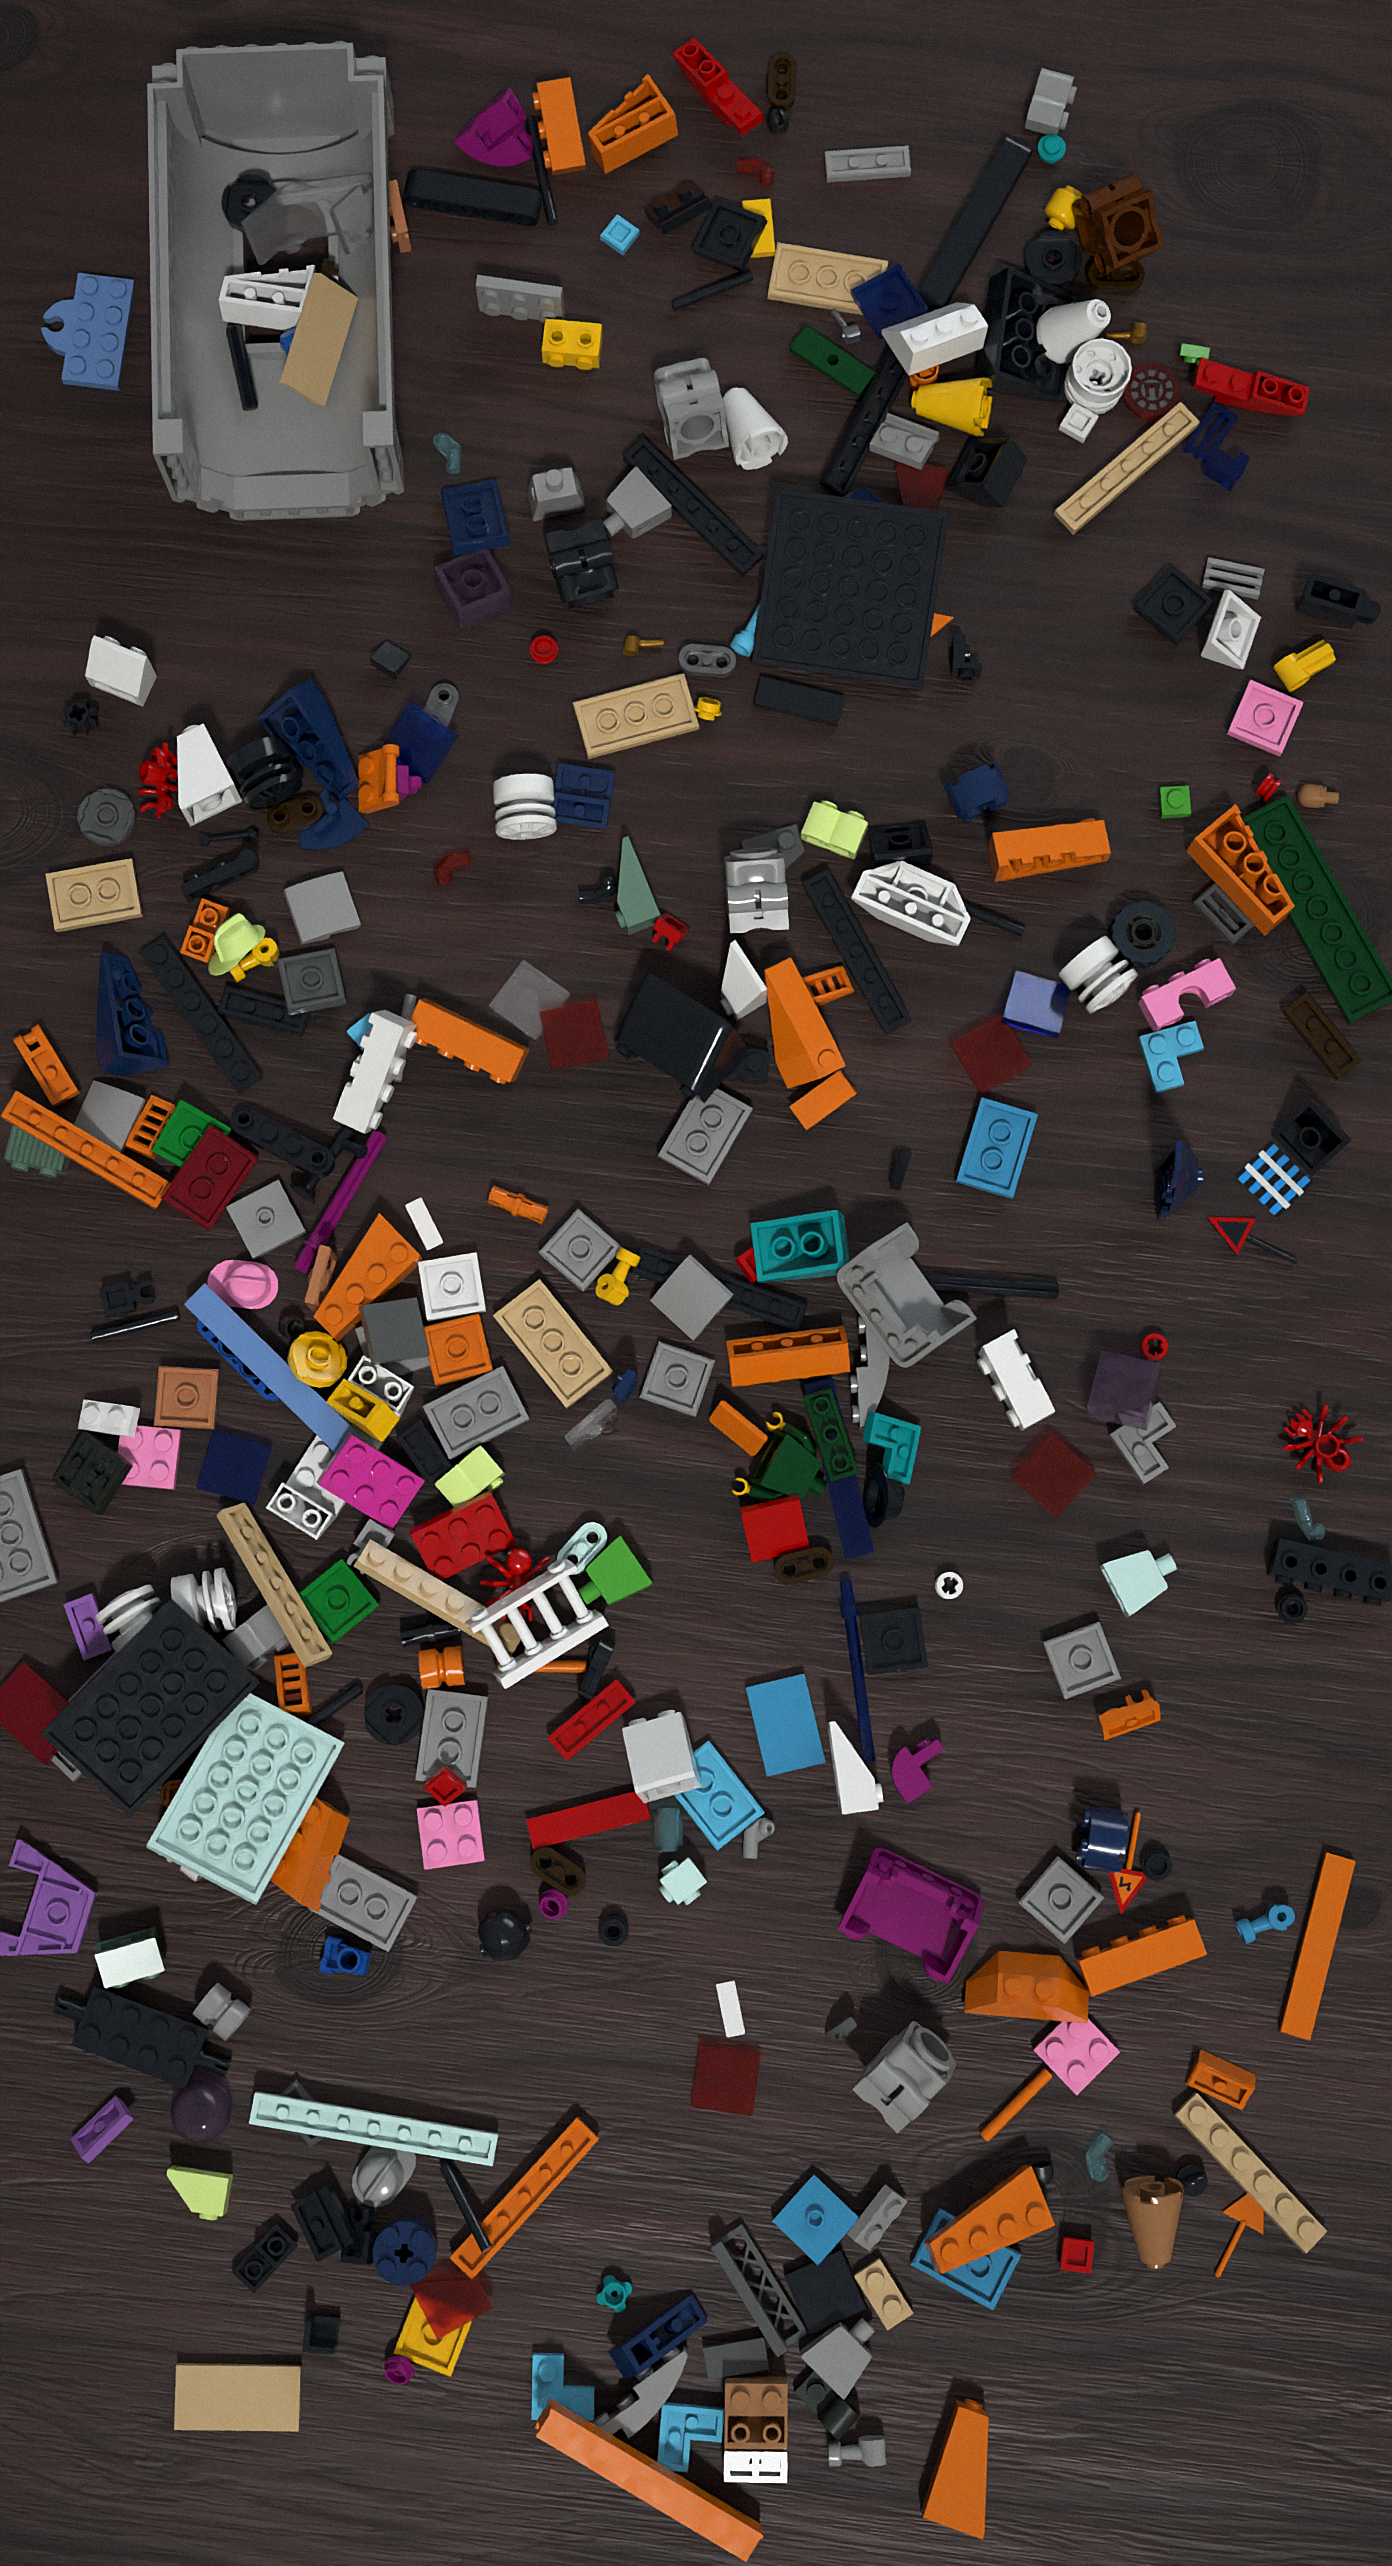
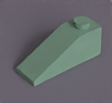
(634, 899)

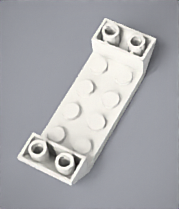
(301, 1498)

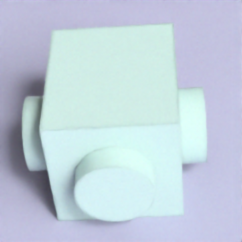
(681, 1881)

